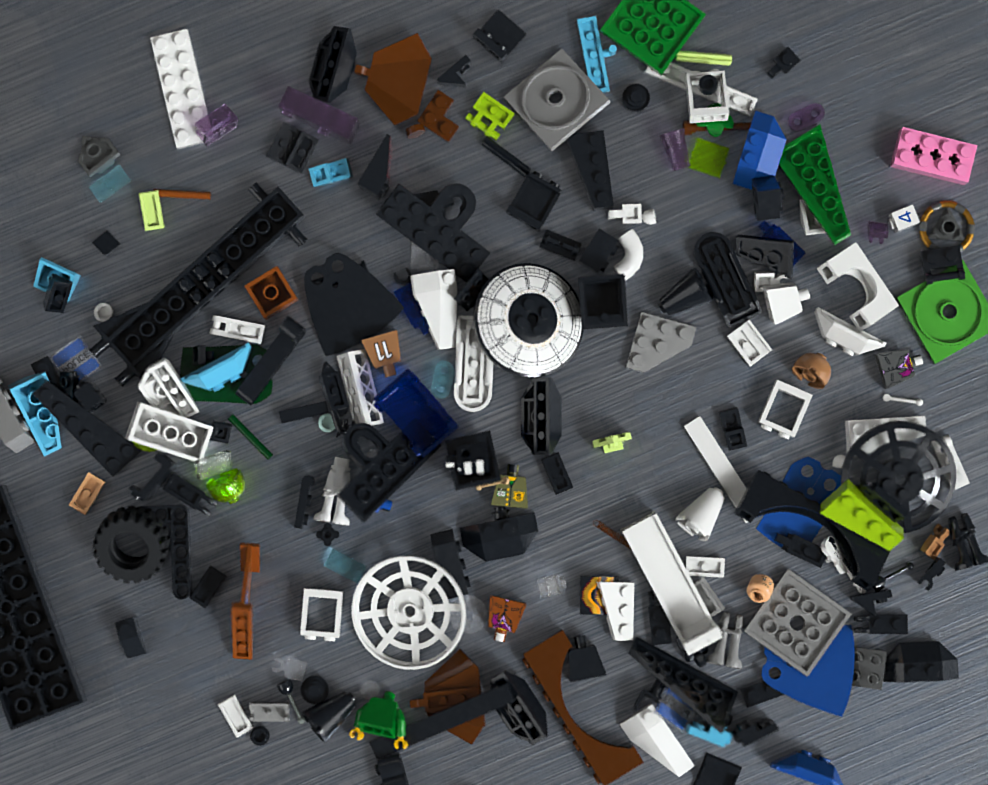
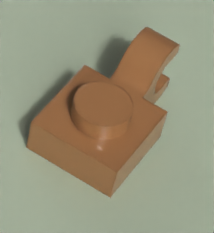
(934, 543)

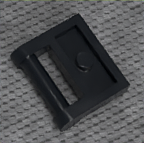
(942, 258)

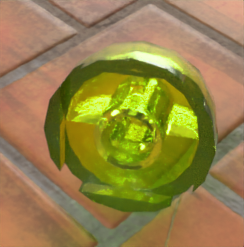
(227, 487)

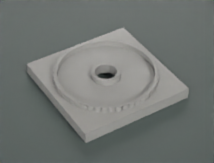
(559, 120)
(821, 620)

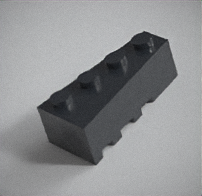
(591, 160)

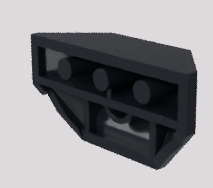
(333, 64)
(541, 416)
(500, 537)
(920, 663)
(524, 716)

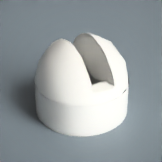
(649, 217)
(838, 461)

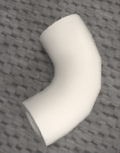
(633, 254)

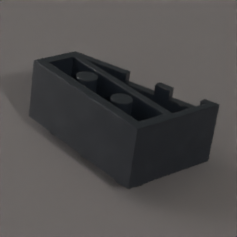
(447, 556)

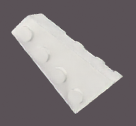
(857, 428)

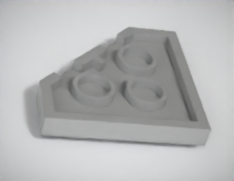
(657, 341)

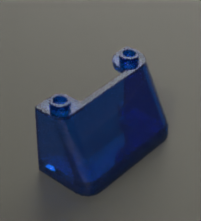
(416, 412)

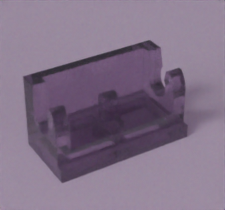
(216, 125)

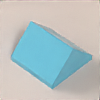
(47, 268)

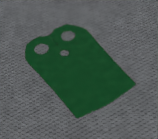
(227, 393)

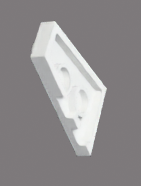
(619, 606)

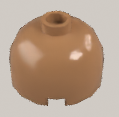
(813, 368)

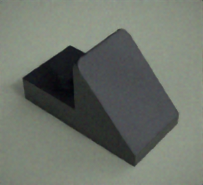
(451, 76)
(867, 600)

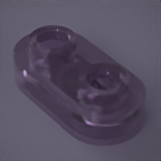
(805, 117)

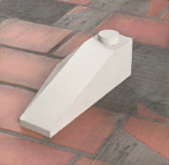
(436, 298)
(656, 739)

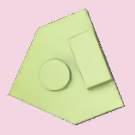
(612, 443)

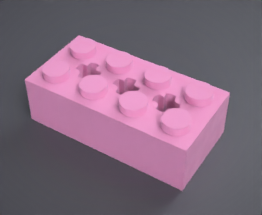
(923, 162)

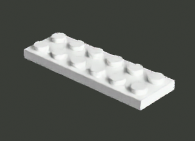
(180, 85)

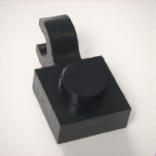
(784, 62)
(934, 569)

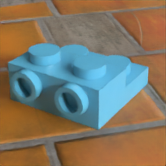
(709, 734)

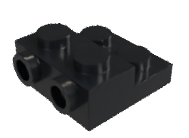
(748, 733)

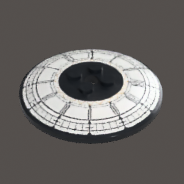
(504, 327)

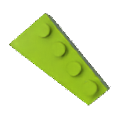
(854, 511)

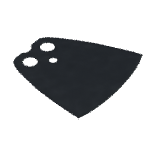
(351, 310)

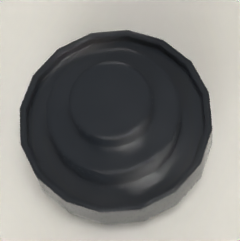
(635, 97)
(314, 689)

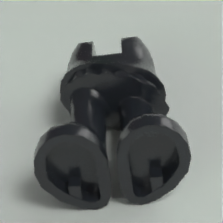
(958, 536)

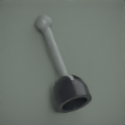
(286, 688)

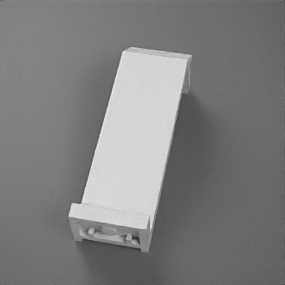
(671, 583)

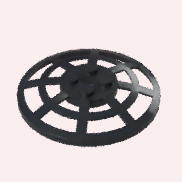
(904, 466)

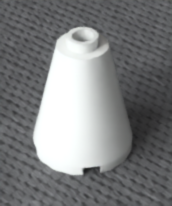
(702, 514)

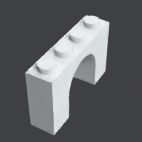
(878, 297)

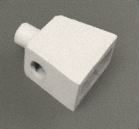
(784, 300)

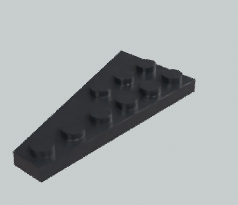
(698, 690)

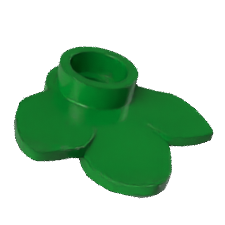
(716, 128)

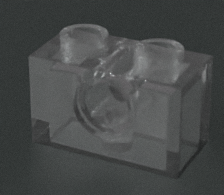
(551, 585)

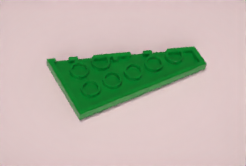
(812, 175)

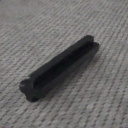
(505, 156)

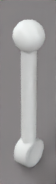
(887, 397)

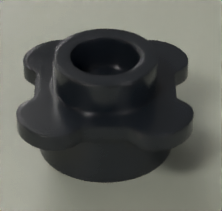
(327, 529)

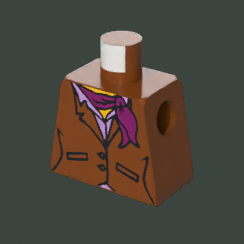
(504, 616)

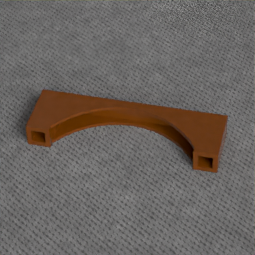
(606, 759)

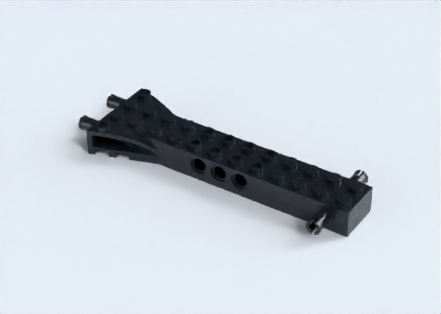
(146, 331)

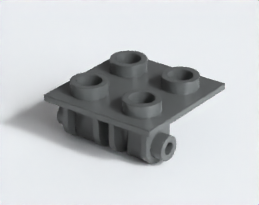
(869, 668)

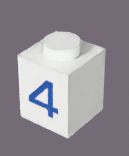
(903, 218)

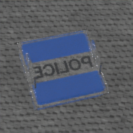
(77, 358)
(675, 711)

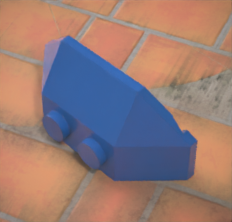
(761, 150)
(808, 768)

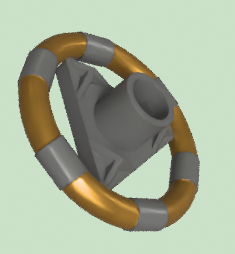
(946, 226)

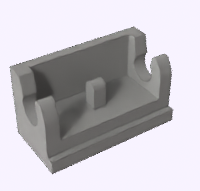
(269, 711)

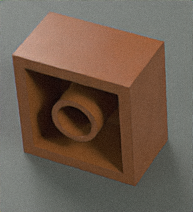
(271, 292)

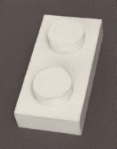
(705, 566)

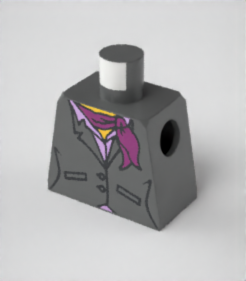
(896, 366)

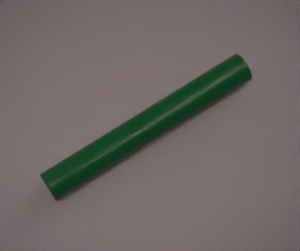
(250, 437)

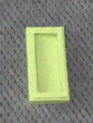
(151, 210)

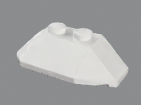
(845, 335)
(166, 391)

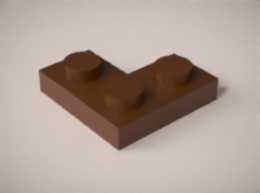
(434, 119)

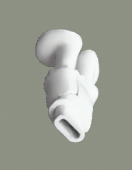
(336, 481)

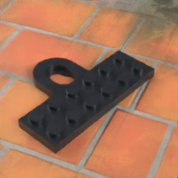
(432, 231)
(380, 474)

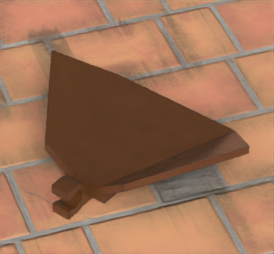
(398, 78)
(449, 685)

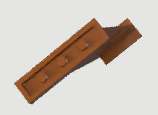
(242, 612)

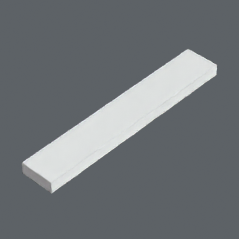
(737, 100)
(716, 460)

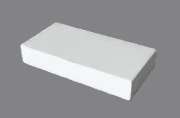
(235, 716)

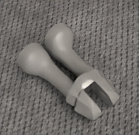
(732, 659)

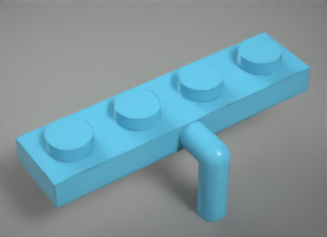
(593, 52)

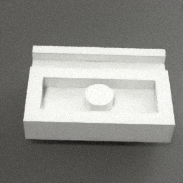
(749, 343)

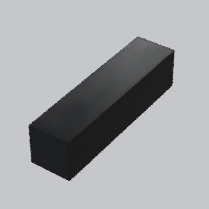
(303, 412)

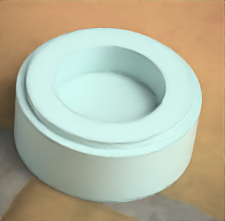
(326, 423)

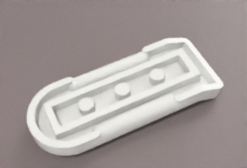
(472, 369)

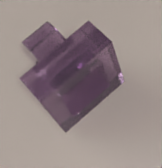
(877, 230)

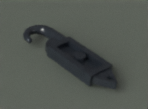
(334, 396)

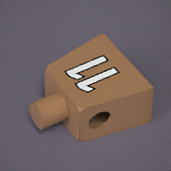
(384, 351)

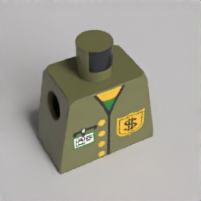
(512, 494)

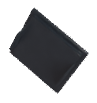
(717, 772)

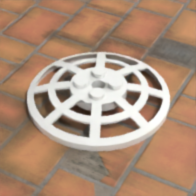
(401, 620)

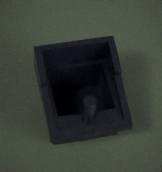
(603, 301)
(468, 481)

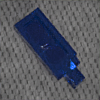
(777, 233)
(412, 308)

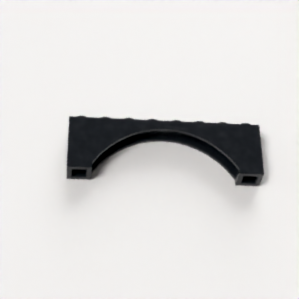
(768, 496)

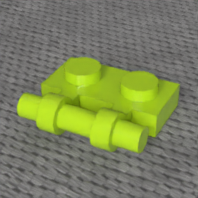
(492, 110)

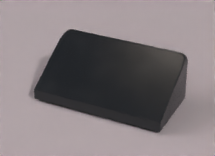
(57, 294)

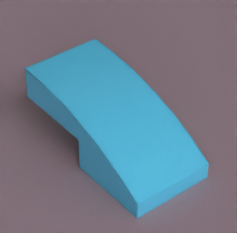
(330, 172)

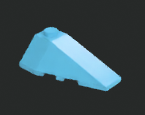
(38, 417)

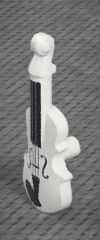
(834, 554)

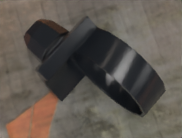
(698, 656)

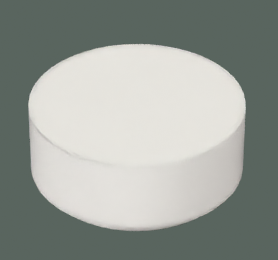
(103, 312)

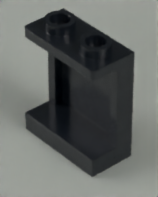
(534, 200)
(157, 480)

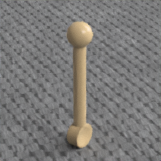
(505, 480)

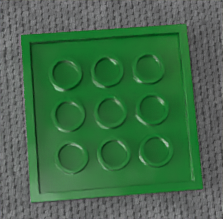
(653, 29)

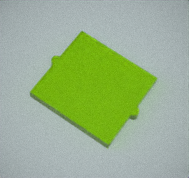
(708, 158)

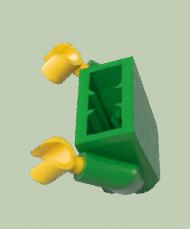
(381, 718)

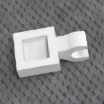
(630, 214)

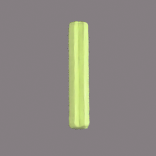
(702, 57)

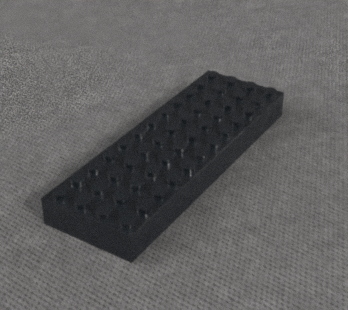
(34, 658)

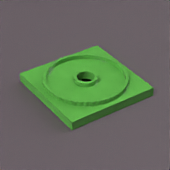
(939, 334)

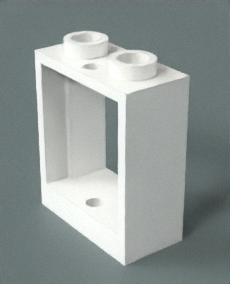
(709, 114)
(790, 390)
(322, 593)

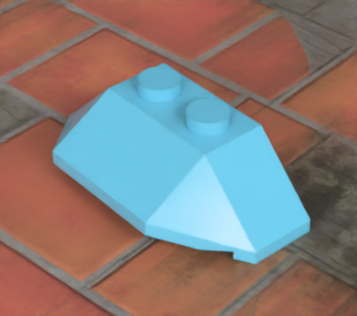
(220, 370)

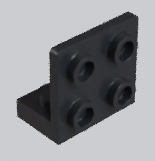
(499, 35)

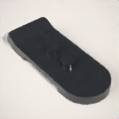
(726, 279)

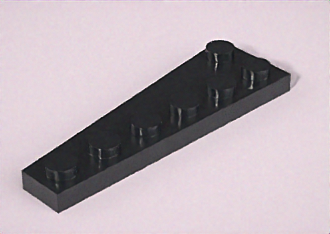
(95, 436)

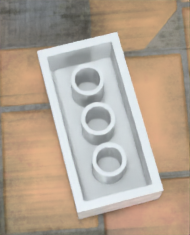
(169, 432)

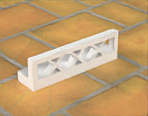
(356, 389)

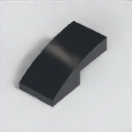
(732, 429)

